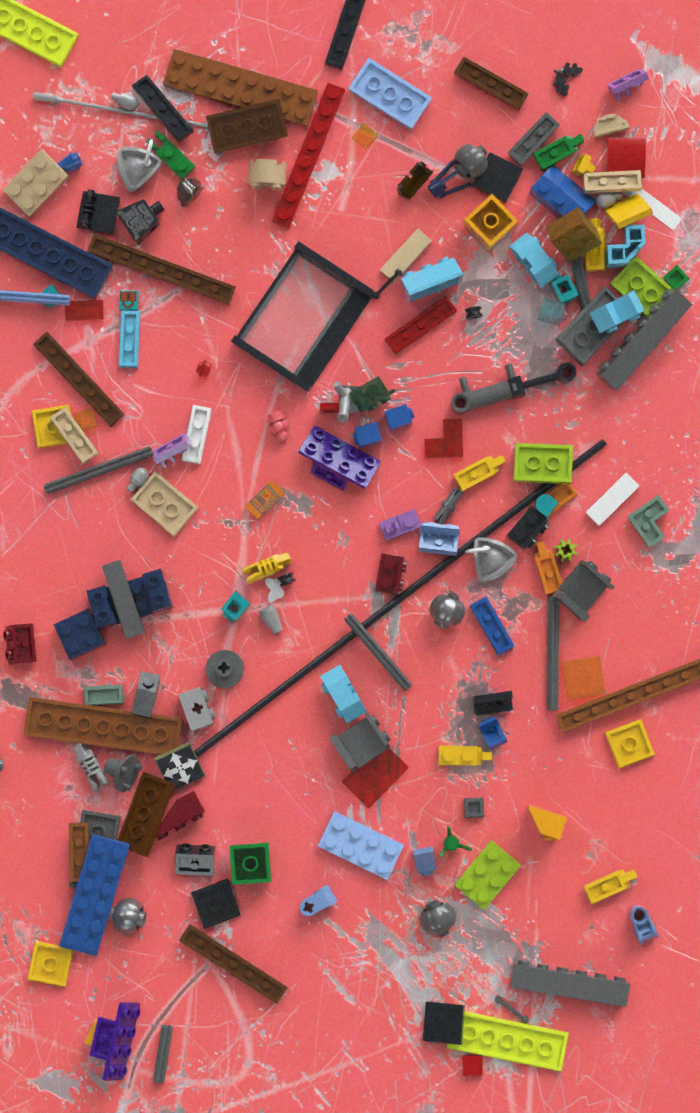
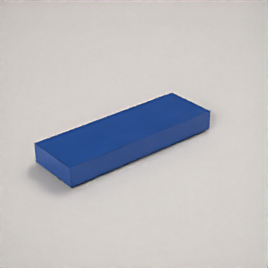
(492, 626)

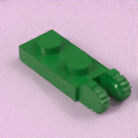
(172, 156)

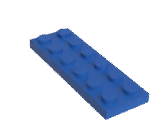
(94, 894)

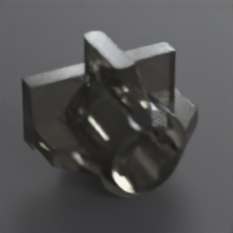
(188, 190)

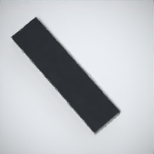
(344, 33)
(162, 108)

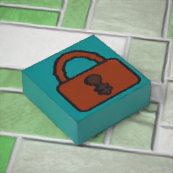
(128, 300)

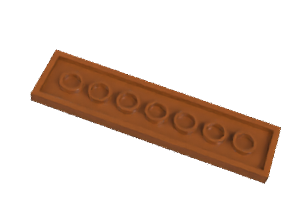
(238, 86)
(101, 726)

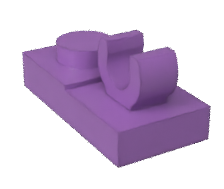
(632, 79)
(170, 449)
(400, 525)

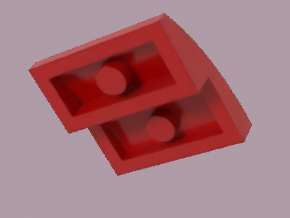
(626, 154)

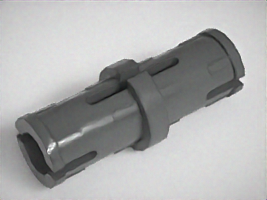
(448, 505)

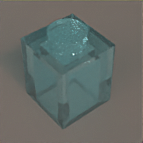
(552, 312)

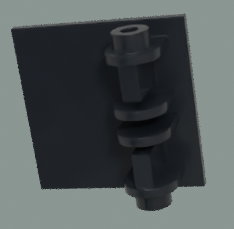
(98, 212)

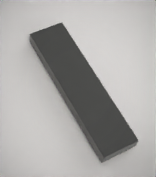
(123, 599)

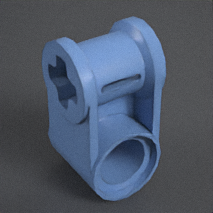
(321, 900)
(643, 928)

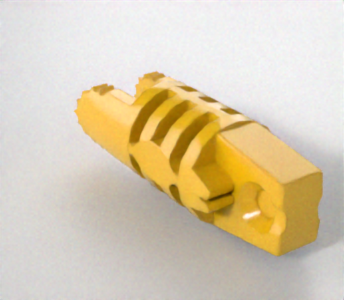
(266, 567)

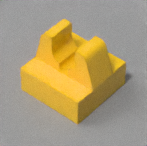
(583, 165)

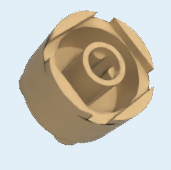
(267, 173)

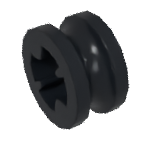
(473, 312)
(286, 579)

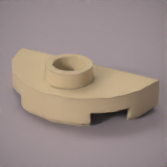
(609, 124)

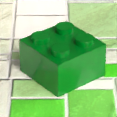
(250, 863)

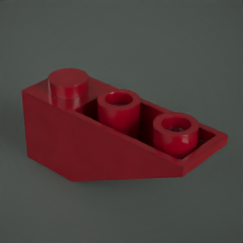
(183, 809)

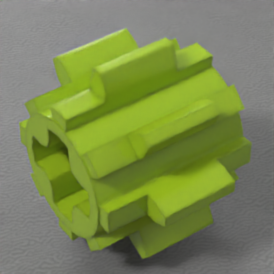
(560, 552)

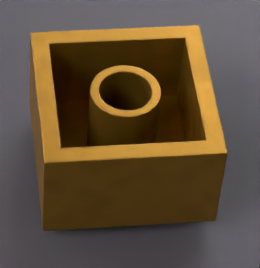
(573, 234)

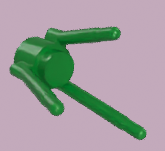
(452, 843)

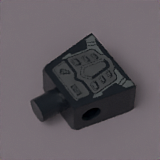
(140, 219)

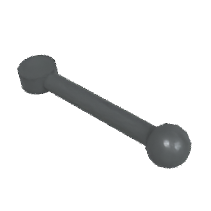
(498, 999)

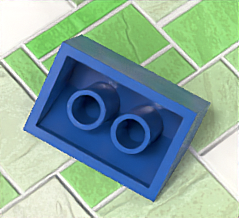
(560, 193)

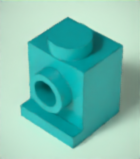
(566, 282)
(235, 599)

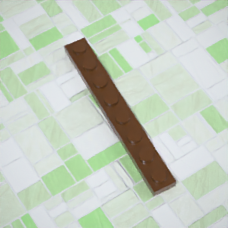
(161, 269)

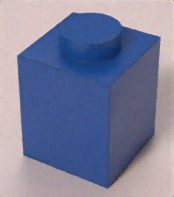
(399, 417)
(367, 435)

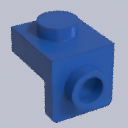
(492, 732)

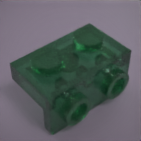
(370, 394)

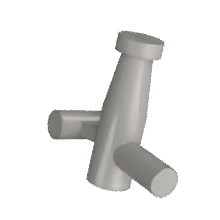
(346, 406)

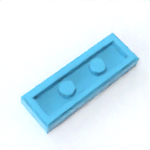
(129, 339)

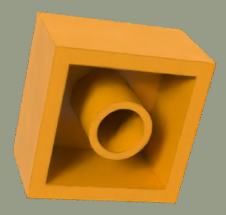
(490, 222)

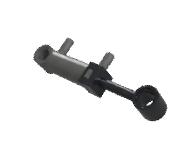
(506, 390)

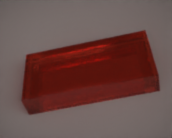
(85, 310)

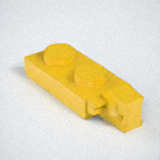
(597, 257)
(478, 472)
(462, 755)
(609, 885)

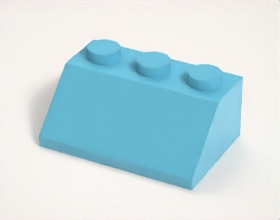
(431, 279)

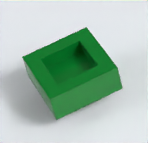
(675, 277)

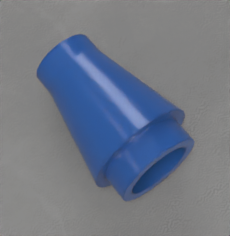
(71, 162)

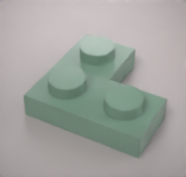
(644, 519)

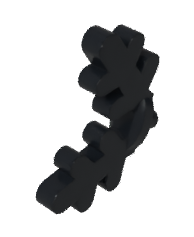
(560, 81)

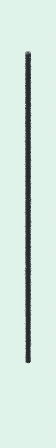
(390, 605)

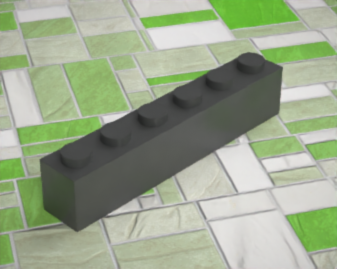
(644, 338)
(569, 984)

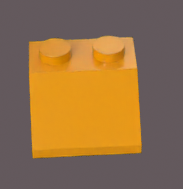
(547, 823)

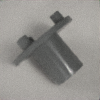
(224, 669)
(124, 772)

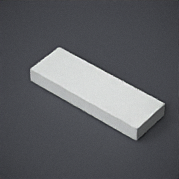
(197, 433)
(612, 499)

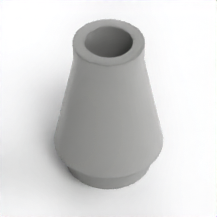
(271, 618)

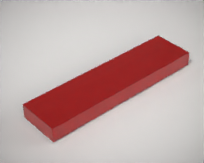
(420, 325)

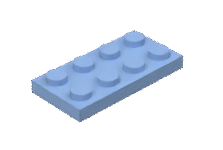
(390, 94)
(360, 845)

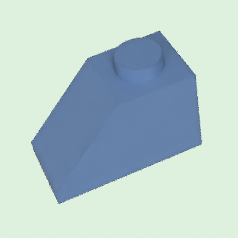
(424, 860)

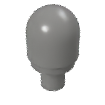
(125, 100)
(608, 199)
(138, 479)

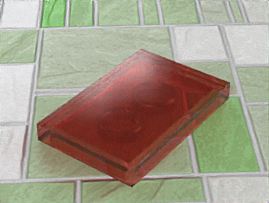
(375, 777)

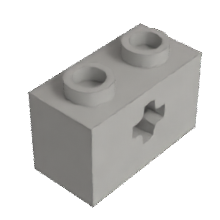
(188, 701)

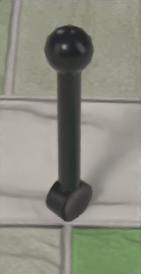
(376, 295)

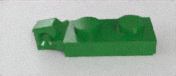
(557, 151)

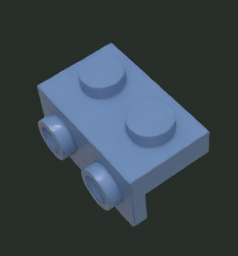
(438, 538)

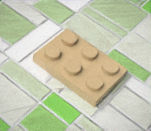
(36, 183)

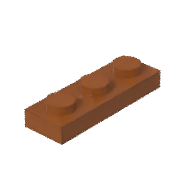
(77, 847)

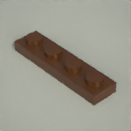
(491, 83)

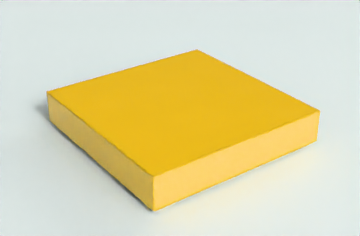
(628, 211)
(45, 430)
(629, 743)
(50, 964)

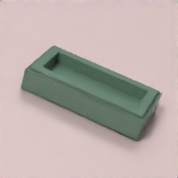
(103, 695)

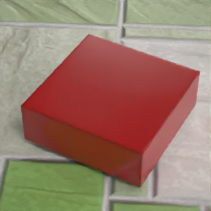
(329, 407)
(472, 1065)

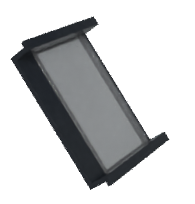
(303, 317)

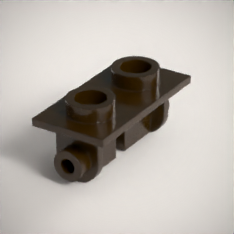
(409, 187)

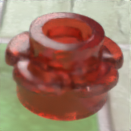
(203, 368)

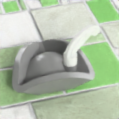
(137, 165)
(491, 558)

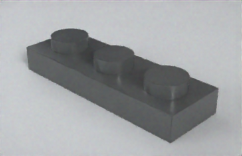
(533, 139)

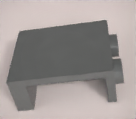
(582, 589)
(361, 742)

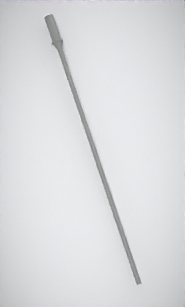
(56, 99)

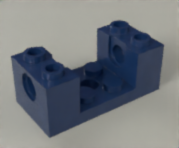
(149, 591)

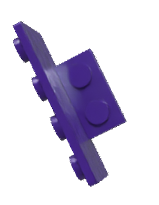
(337, 460)
(114, 1040)

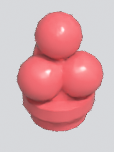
(278, 425)

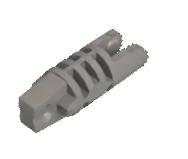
(90, 766)

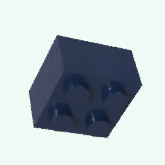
(79, 634)

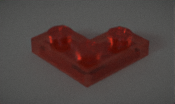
(450, 445)

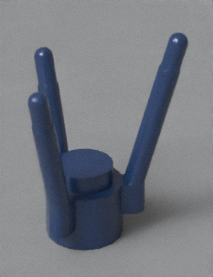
(437, 187)

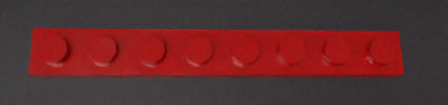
(308, 155)

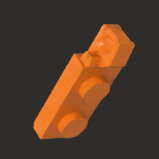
(547, 568)

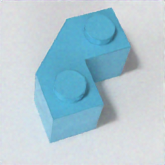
(621, 254)
(537, 263)
(617, 312)
(340, 688)

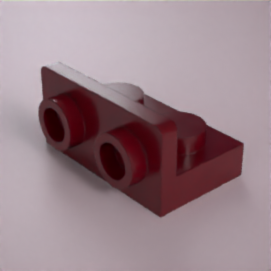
(389, 574)
(20, 644)

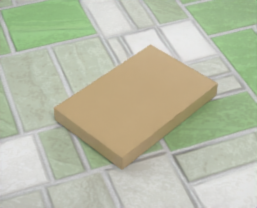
(164, 504)

